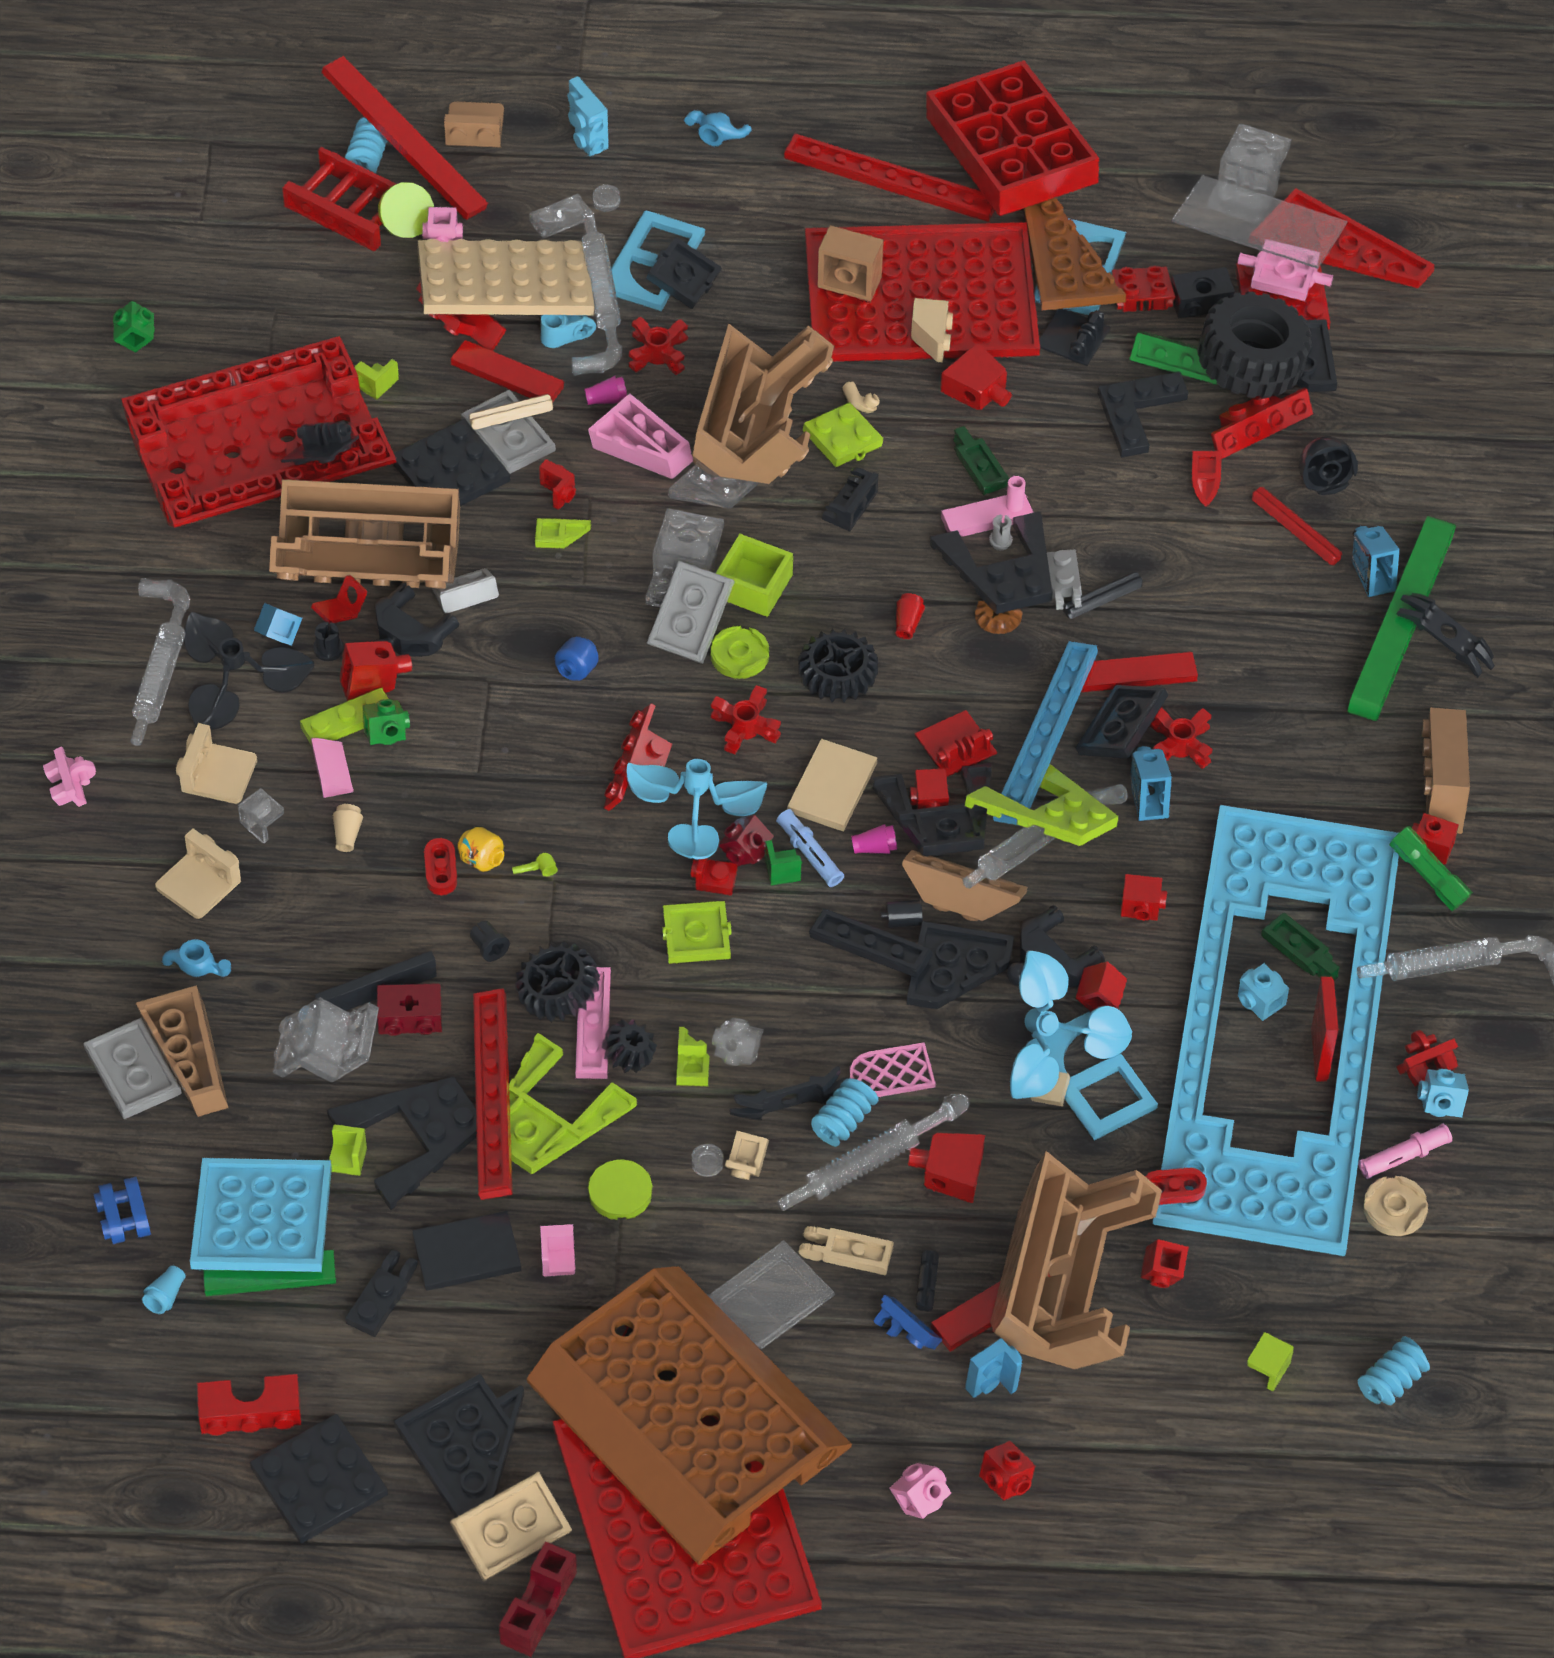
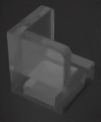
(258, 813)

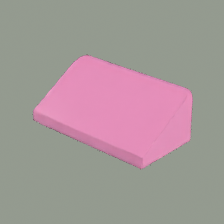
(331, 767)

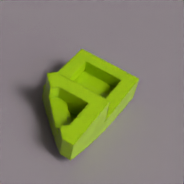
(692, 1061)

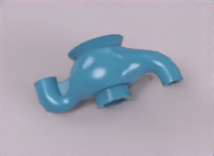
(715, 127)
(196, 959)

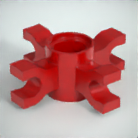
(658, 345)
(745, 719)
(1182, 736)

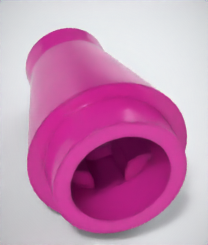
(607, 391)
(877, 840)

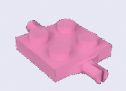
(1283, 275)

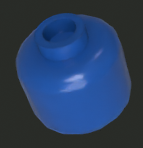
(576, 658)

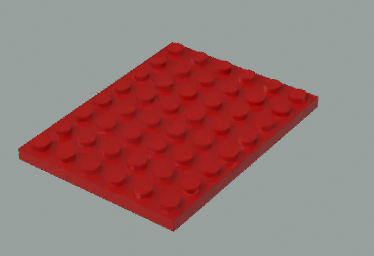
(973, 266)
(655, 1587)

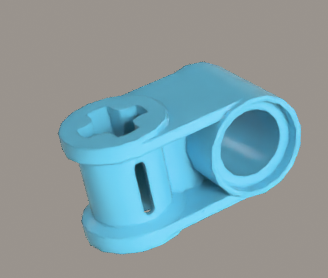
(563, 329)

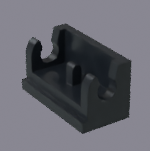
(852, 499)

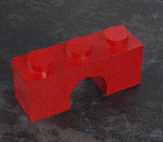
(275, 1408)

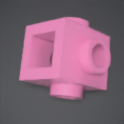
(442, 224)
(920, 1490)

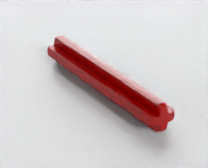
(1297, 526)

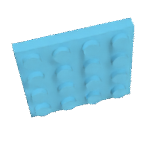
(261, 1215)

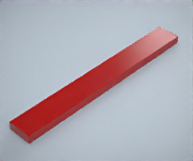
(404, 138)
(889, 177)
(492, 1094)

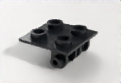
(1075, 335)
(321, 442)

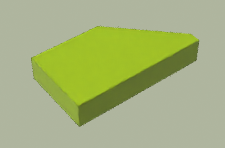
(559, 532)

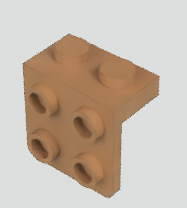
(474, 124)

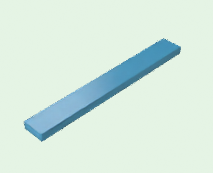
(1048, 725)

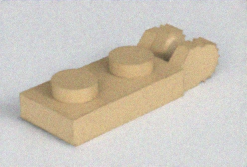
(847, 1249)

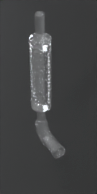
(604, 298)
(163, 655)
(1028, 841)
(1458, 957)
(872, 1154)

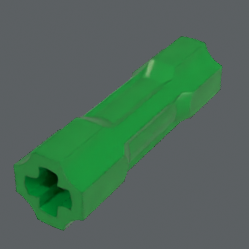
(1446, 885)

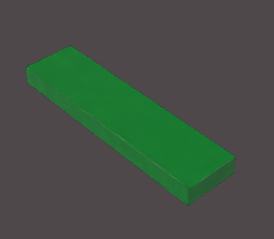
(242, 1281)

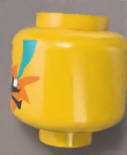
(481, 849)

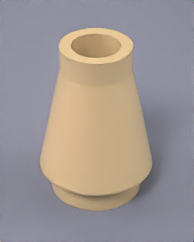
(347, 823)

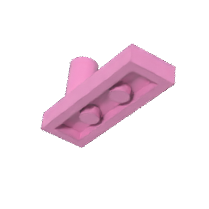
(979, 516)

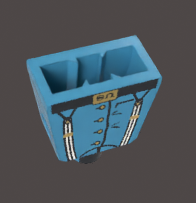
(1375, 560)
(1150, 769)

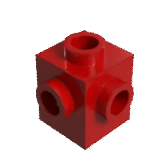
(1007, 1470)

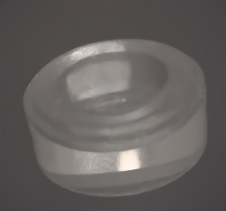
(606, 198)
(707, 1160)

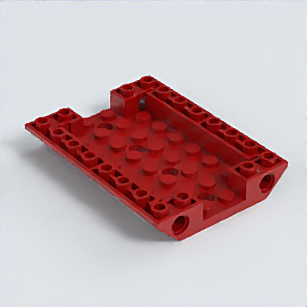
(249, 413)

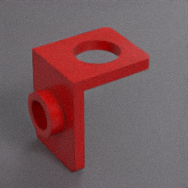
(342, 608)

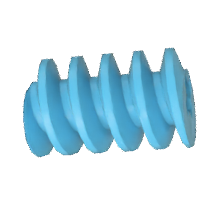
(366, 146)
(843, 1111)
(1394, 1372)

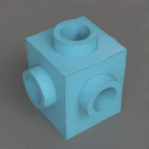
(1263, 991)
(1443, 1093)

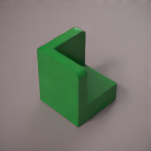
(782, 865)

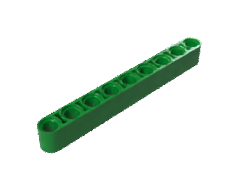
(1397, 631)

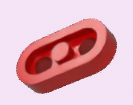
(442, 868)
(1173, 1184)

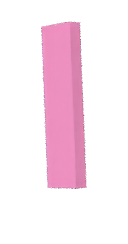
(591, 1031)

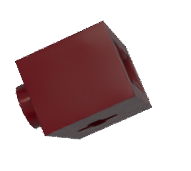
(409, 1009)

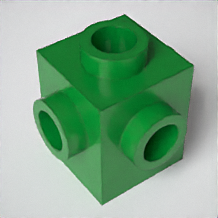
(133, 326)
(385, 722)

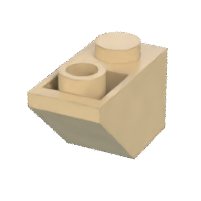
(930, 325)

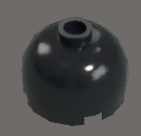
(1327, 465)

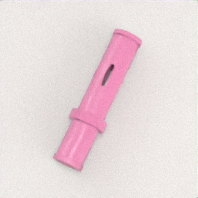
(1416, 1146)

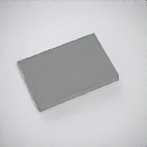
(516, 441)
(690, 612)
(132, 1068)

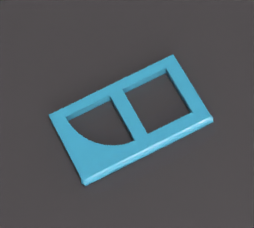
(1096, 233)
(624, 283)
(1097, 1128)

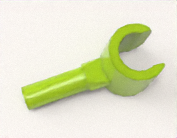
(543, 862)

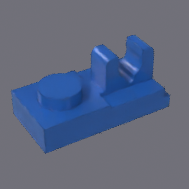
(918, 1332)

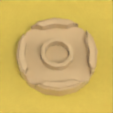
(1395, 1206)

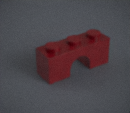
(548, 1584)

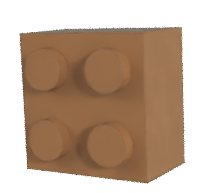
(850, 263)

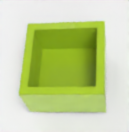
(758, 574)

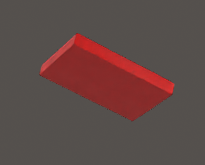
(1324, 1029)

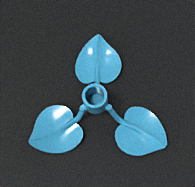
(737, 798)
(1039, 984)

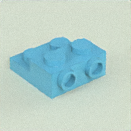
(588, 118)

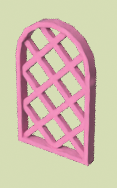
(892, 1061)

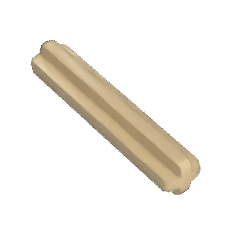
(510, 412)

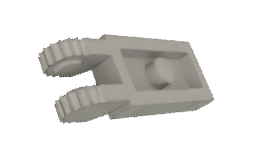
(1064, 577)

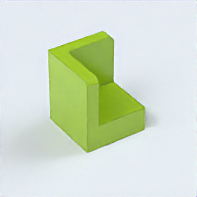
(377, 379)
(348, 1149)
(1271, 1358)

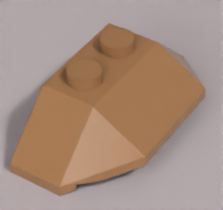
(943, 887)

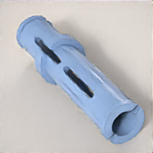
(790, 824)

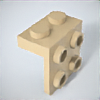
(214, 769)
(200, 876)

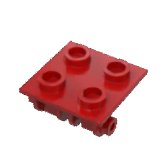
(1144, 285)
(956, 742)

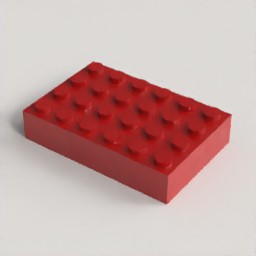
(1012, 138)

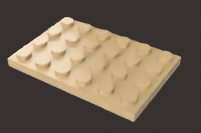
(504, 277)

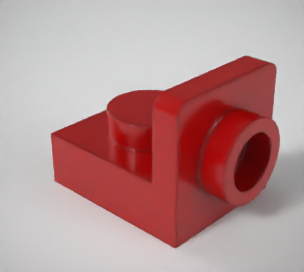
(714, 876)

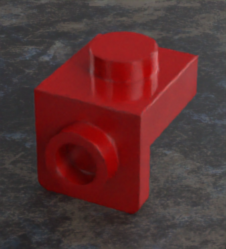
(558, 480)

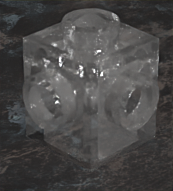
(737, 1042)

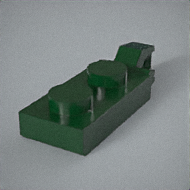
(979, 462)
(1300, 947)

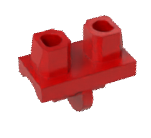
(1416, 1065)

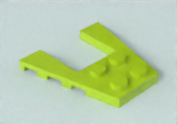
(1071, 817)
(539, 1133)

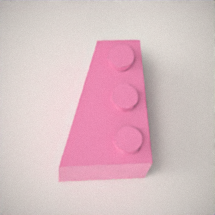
(641, 438)

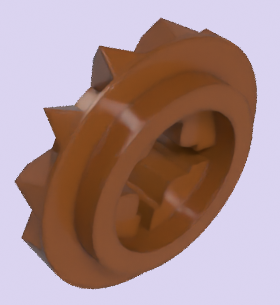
(999, 624)

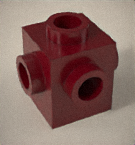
(745, 840)

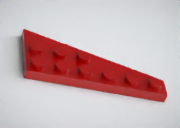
(1366, 250)

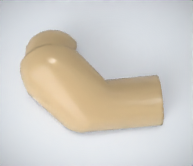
(865, 404)

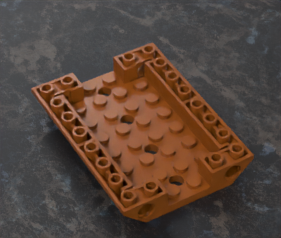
(653, 1428)

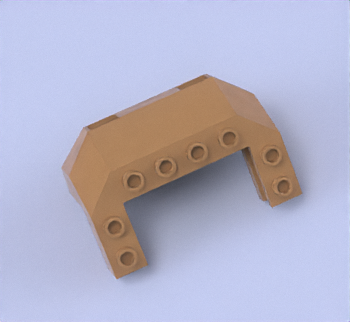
(749, 403)
(373, 533)
(1064, 1234)

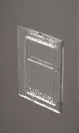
(772, 1295)

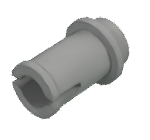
(1001, 536)

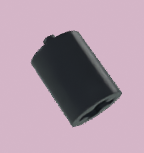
(903, 913)

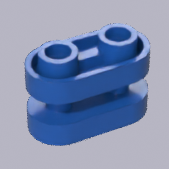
(107, 1201)

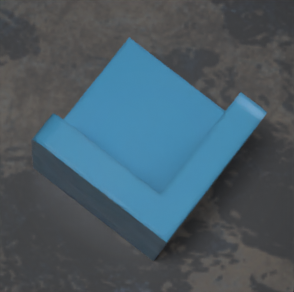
(278, 624)

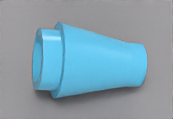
(162, 1292)

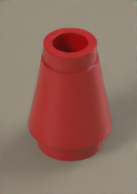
(908, 614)

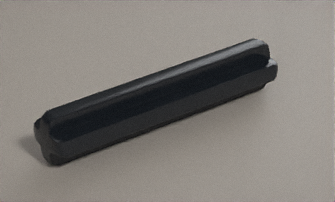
(1104, 594)

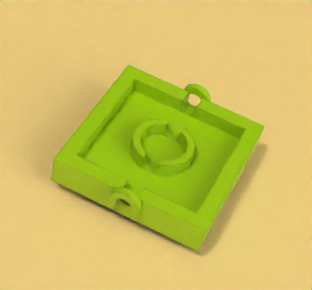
(843, 434)
(696, 932)

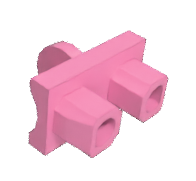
(73, 775)

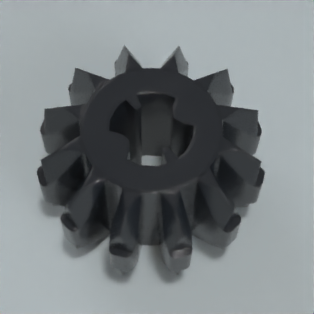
(629, 1046)

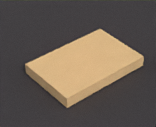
(832, 784)
(510, 1526)

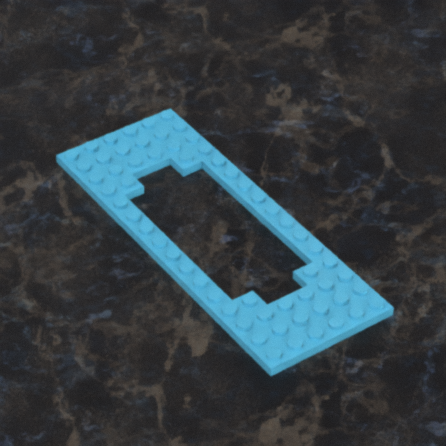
(1253, 1193)

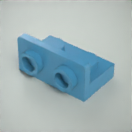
(992, 1366)

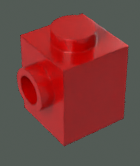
(929, 789)
(1438, 835)
(1143, 897)
(1101, 986)
(1164, 1263)

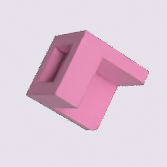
(557, 1250)

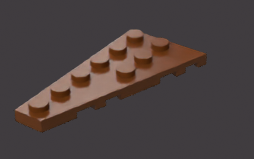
(1065, 263)

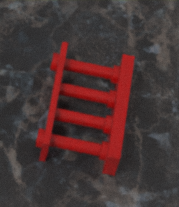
(332, 216)

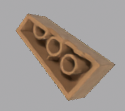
(1446, 764)
(185, 1040)

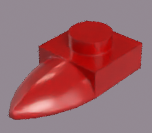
(1206, 474)

